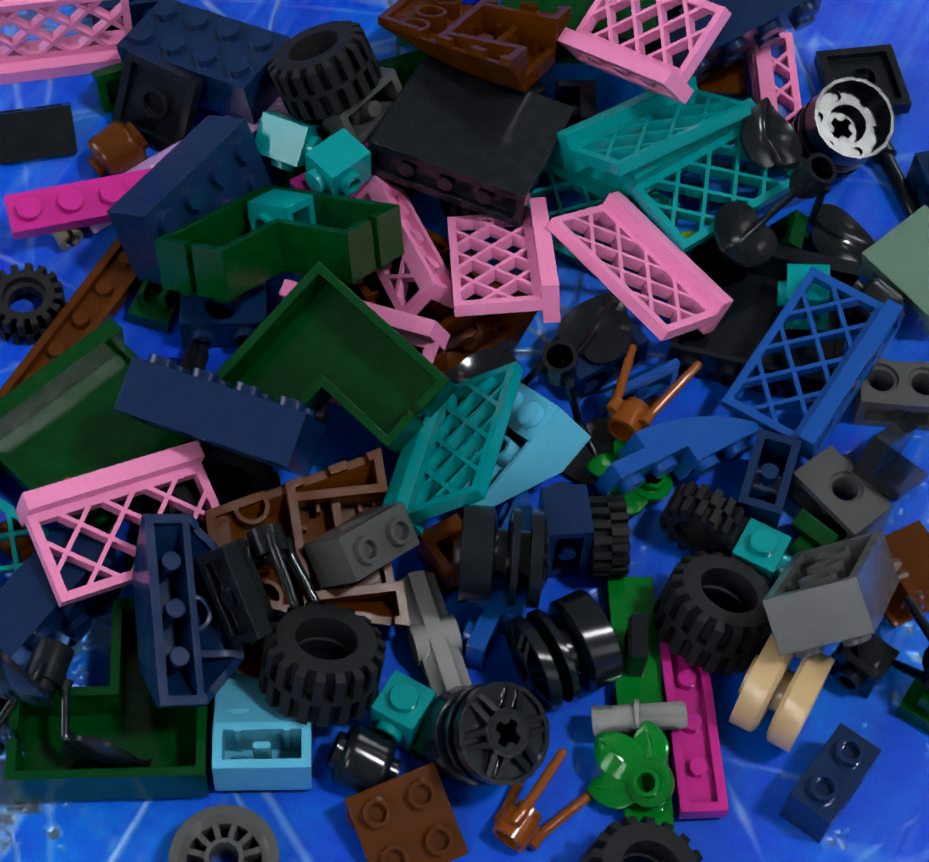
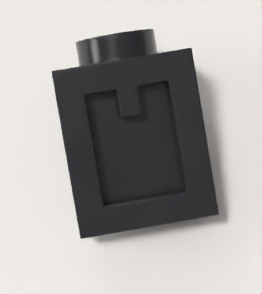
(578, 94)
(863, 665)

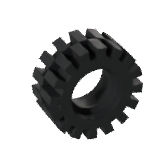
(29, 284)
(702, 519)
(611, 542)

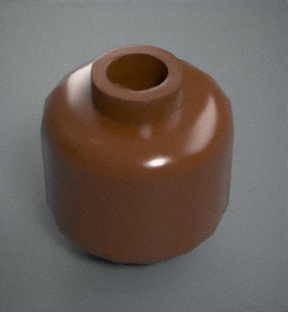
(116, 149)

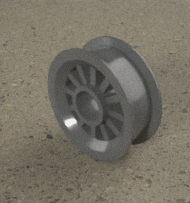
(219, 820)

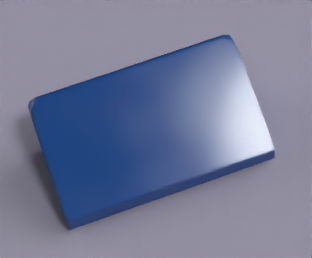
(642, 385)

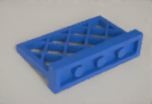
(845, 380)

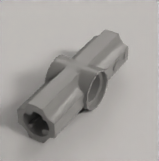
(433, 634)

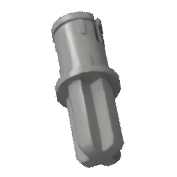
(629, 717)

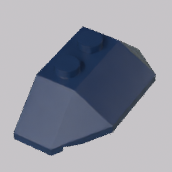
(177, 626)

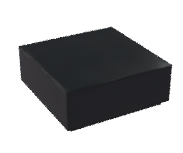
(636, 645)

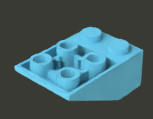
(534, 448)
(257, 744)

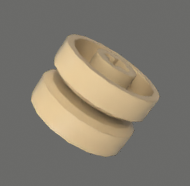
(787, 693)

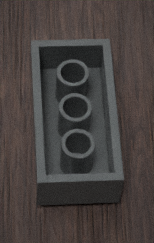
(831, 595)

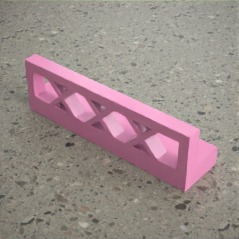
(761, 75)
(420, 259)

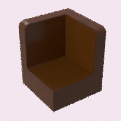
(441, 552)

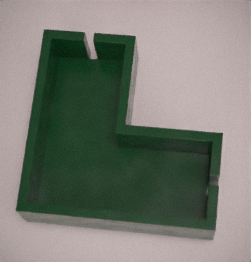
(224, 258)
(335, 346)
(121, 715)

